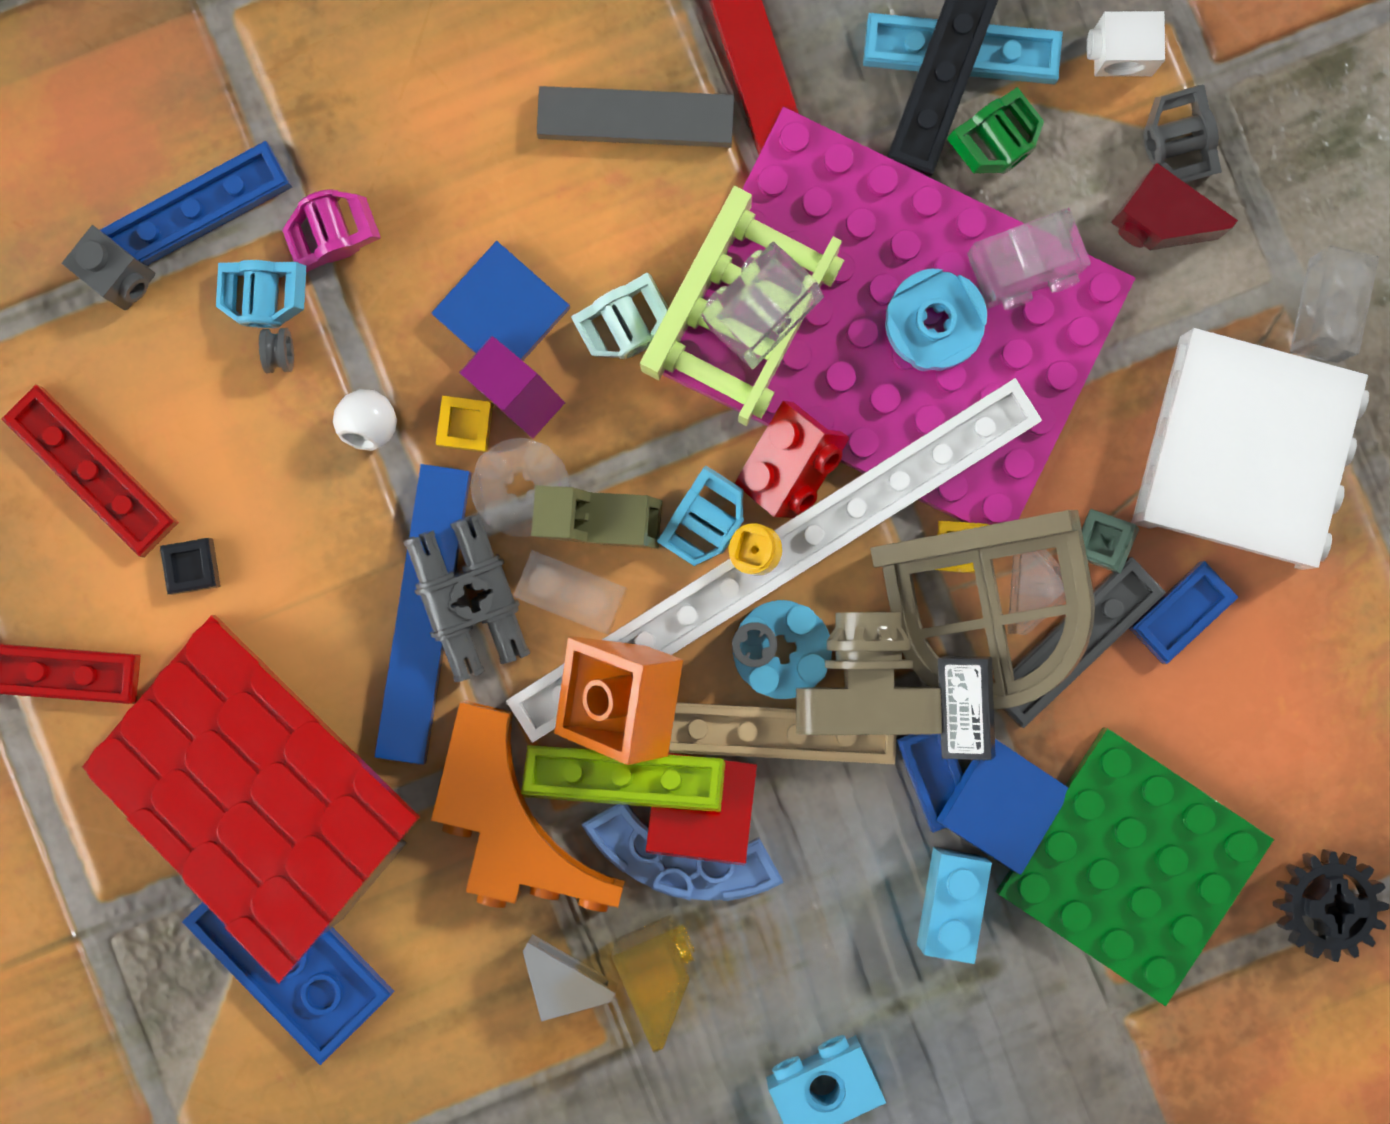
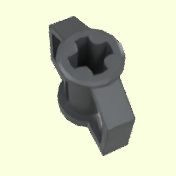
(1200, 124)

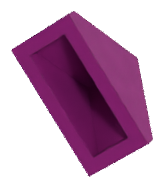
(512, 386)

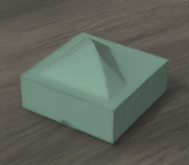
(1108, 540)

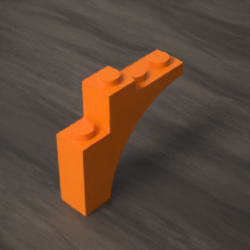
(513, 849)

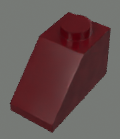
(1169, 214)

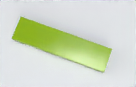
(596, 778)

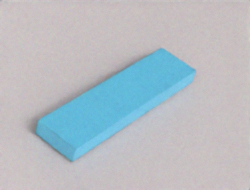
(1004, 53)

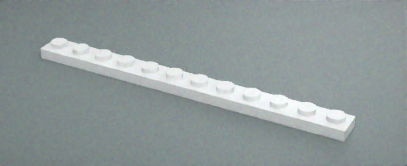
(808, 538)

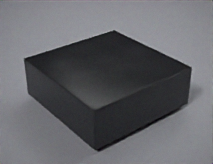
(190, 566)

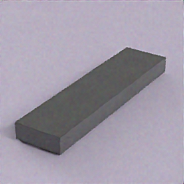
(635, 116)
(1118, 605)

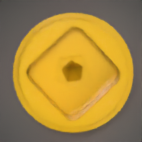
(755, 549)

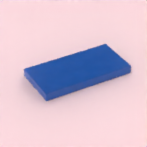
(319, 998)

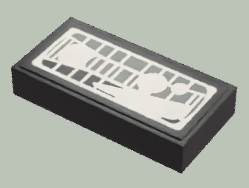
(967, 707)

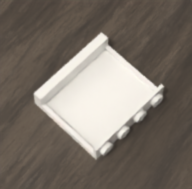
(1251, 448)

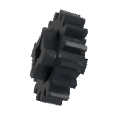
(1351, 909)

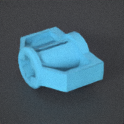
(261, 291)
(704, 518)

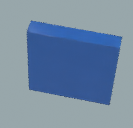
(501, 301)
(1004, 807)

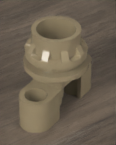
(868, 704)

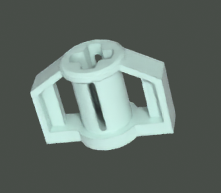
(622, 319)

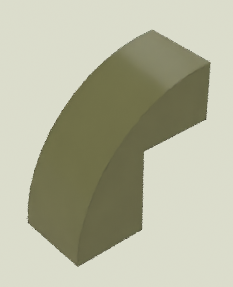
(596, 517)

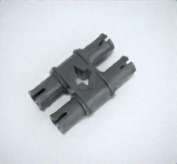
(442, 588)

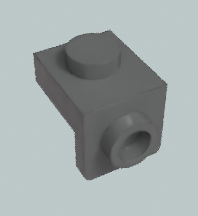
(109, 268)

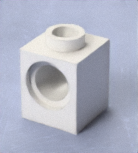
(1127, 43)

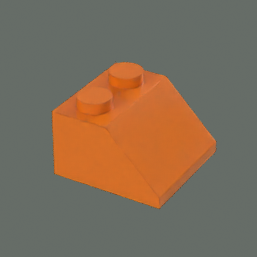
(618, 699)

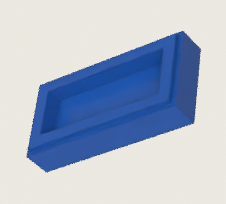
(1183, 612)
(930, 775)

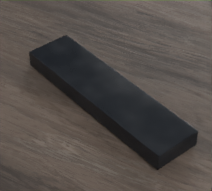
(940, 83)

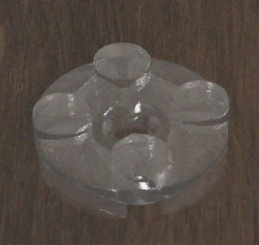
(497, 470)

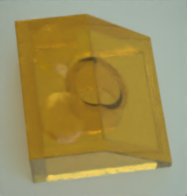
(655, 974)

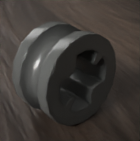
(276, 350)
(767, 653)

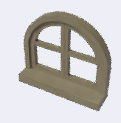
(980, 547)

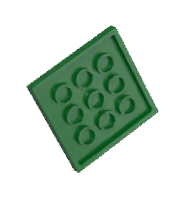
(1137, 866)

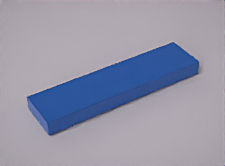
(200, 205)

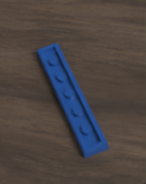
(414, 654)

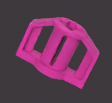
(329, 228)

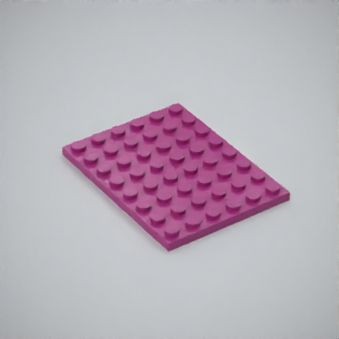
(841, 360)

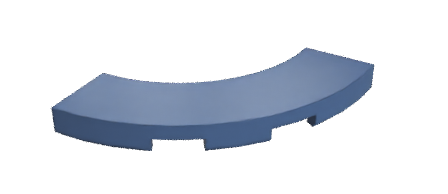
(623, 841)

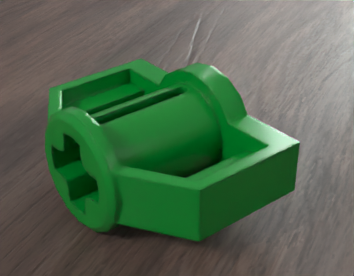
(998, 134)

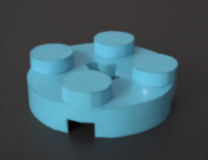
(943, 292)
(806, 665)

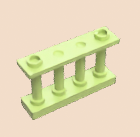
(715, 266)

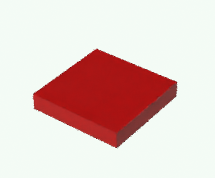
(708, 834)

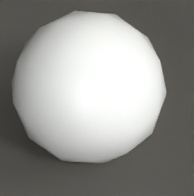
(365, 419)

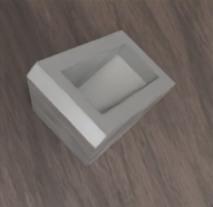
(562, 982)

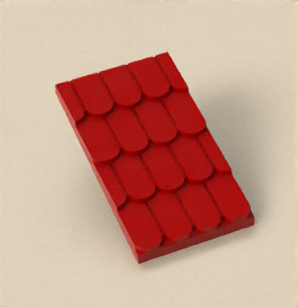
(250, 797)

